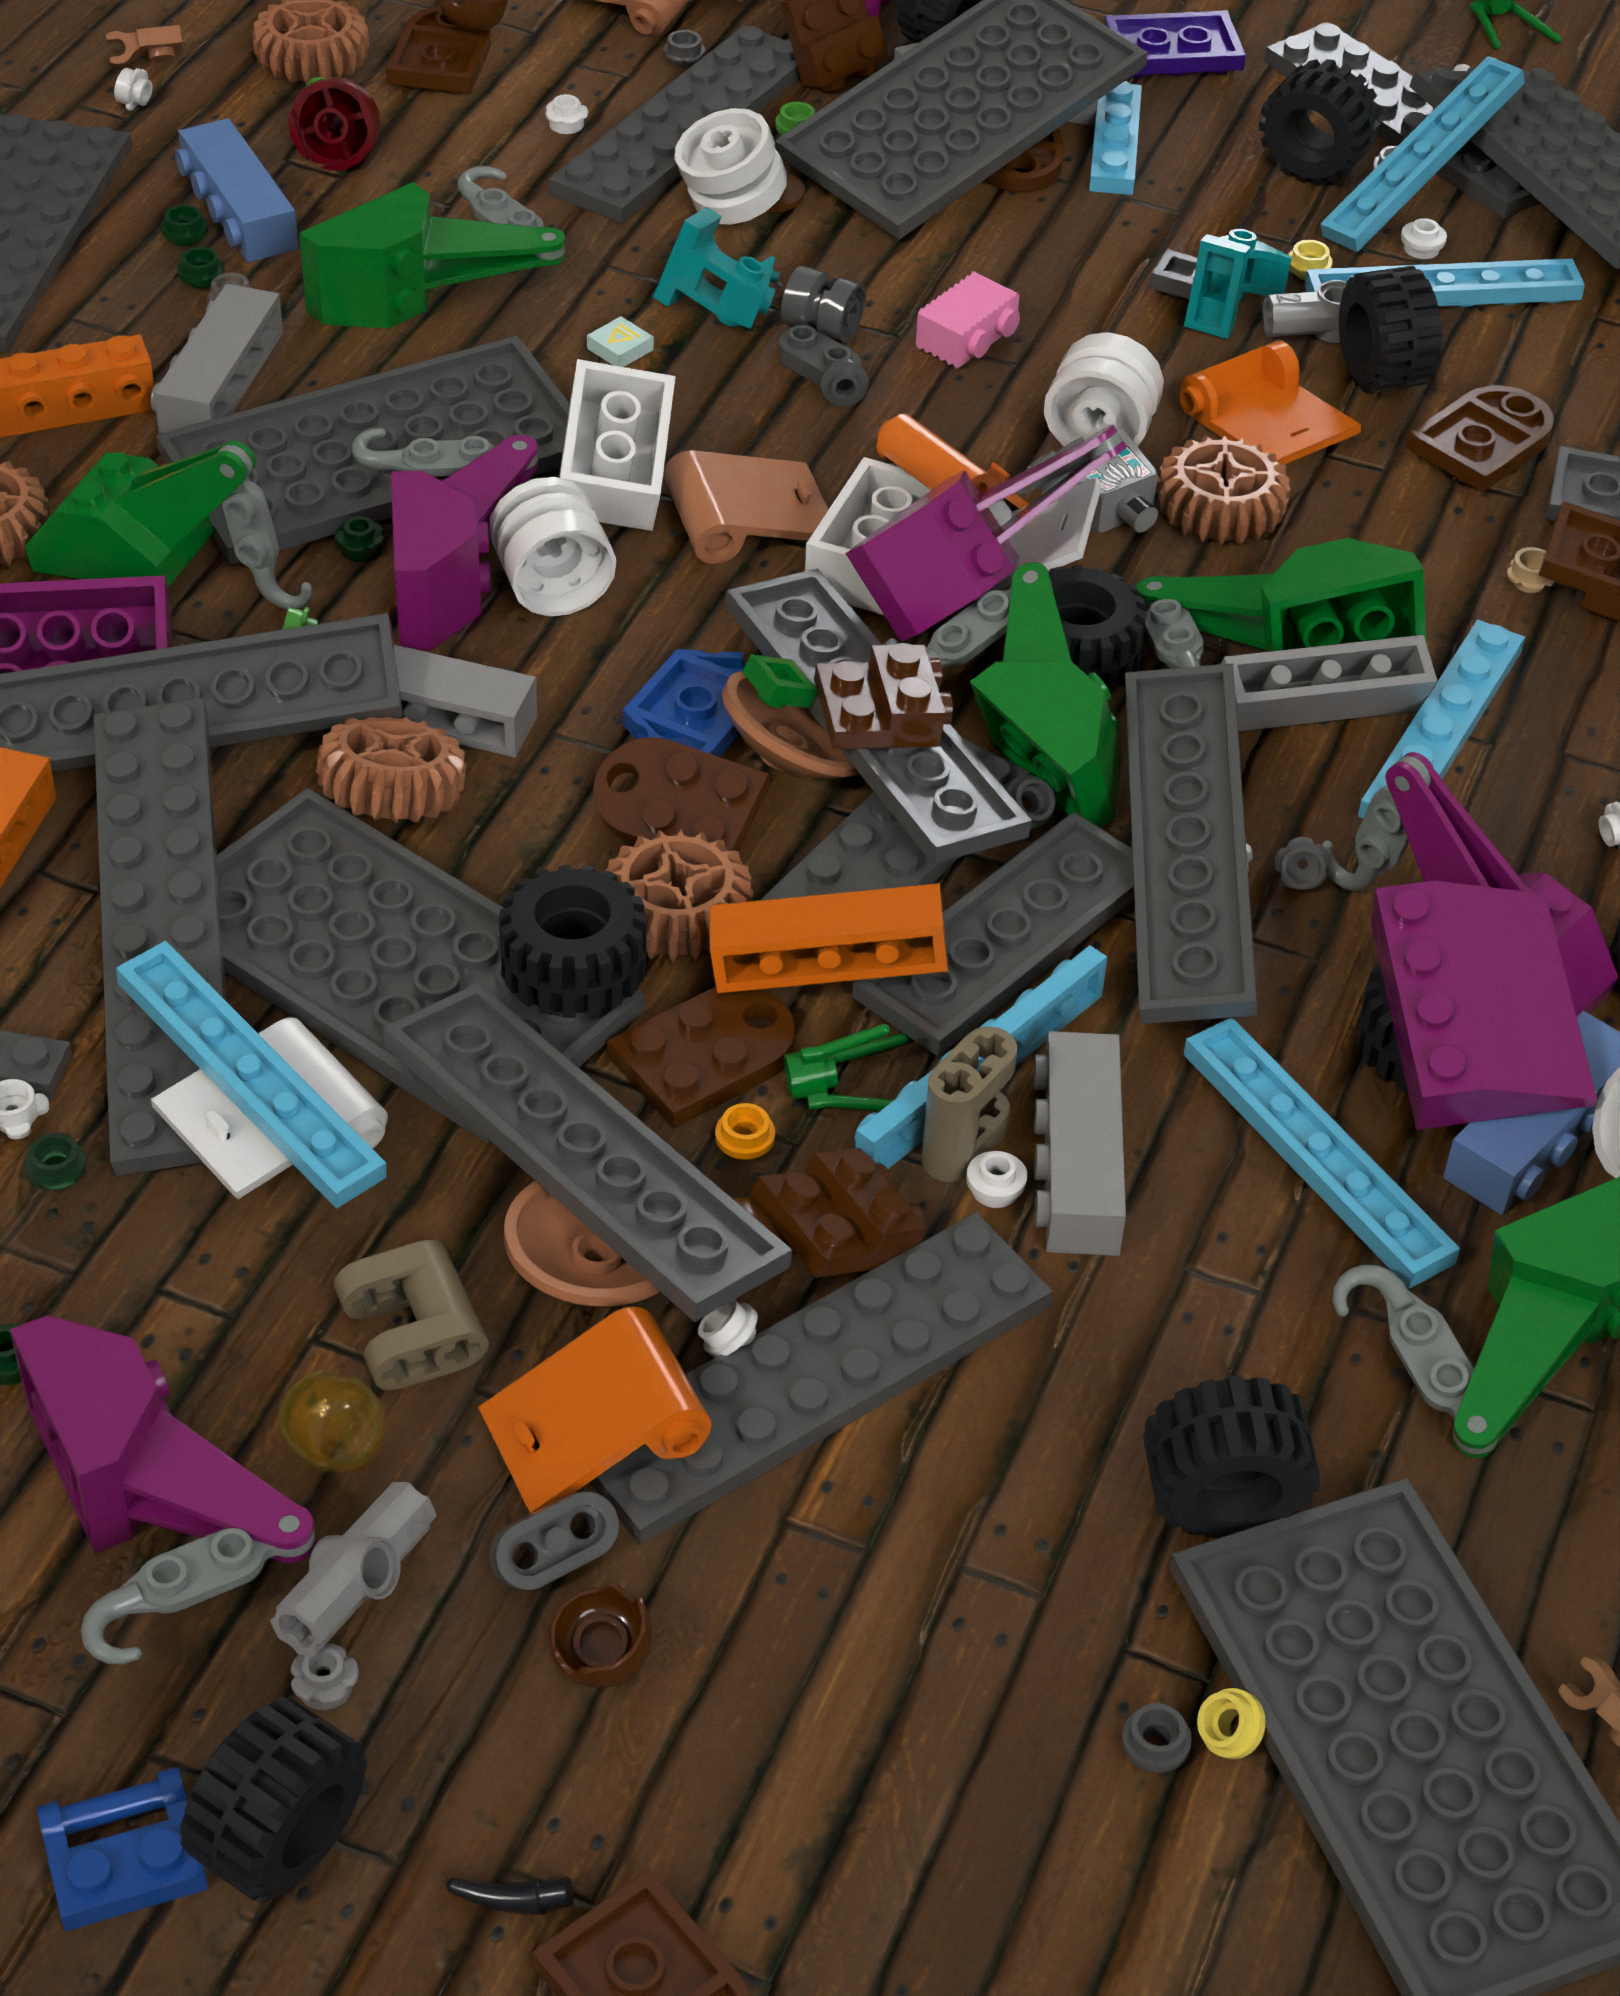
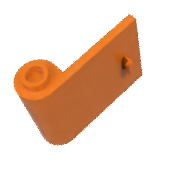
(1262, 402)
(932, 459)
(595, 1408)

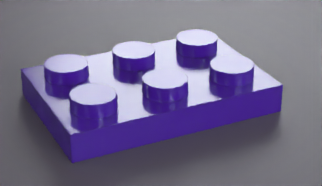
(1182, 41)

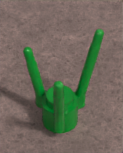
(1499, 7)
(814, 1068)

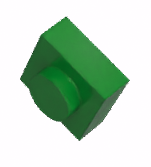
(779, 681)

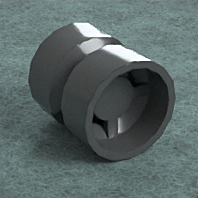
(825, 304)

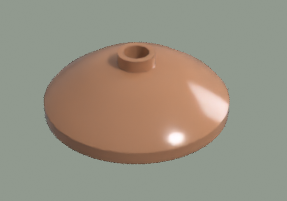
(785, 736)
(565, 1256)

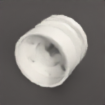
(552, 546)

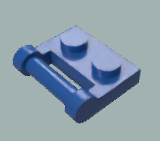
(126, 1868)

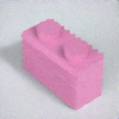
(967, 319)

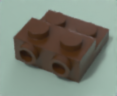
(833, 40)
(1586, 556)
(885, 700)
(840, 1213)

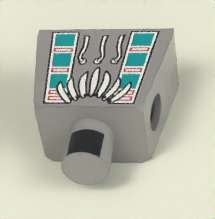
(1126, 490)

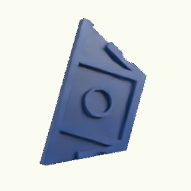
(686, 701)

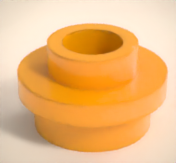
(745, 1132)

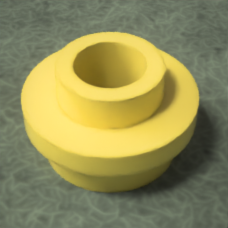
(1309, 255)
(1216, 1718)

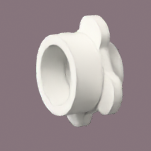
(19, 1107)

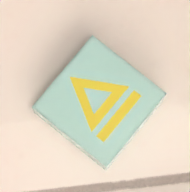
(620, 342)

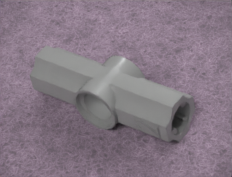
(1305, 312)
(353, 1568)

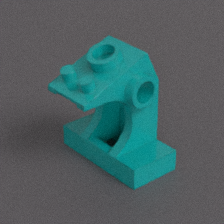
(696, 251)
(1228, 270)

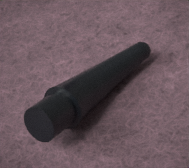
(524, 1897)

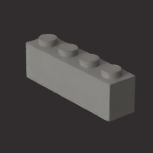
(219, 358)
(1331, 682)
(469, 700)
(1082, 1144)

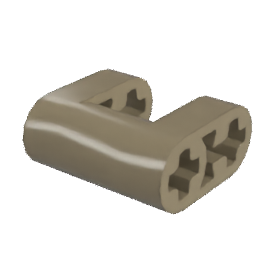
(963, 1095)
(446, 1328)

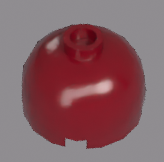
(334, 123)

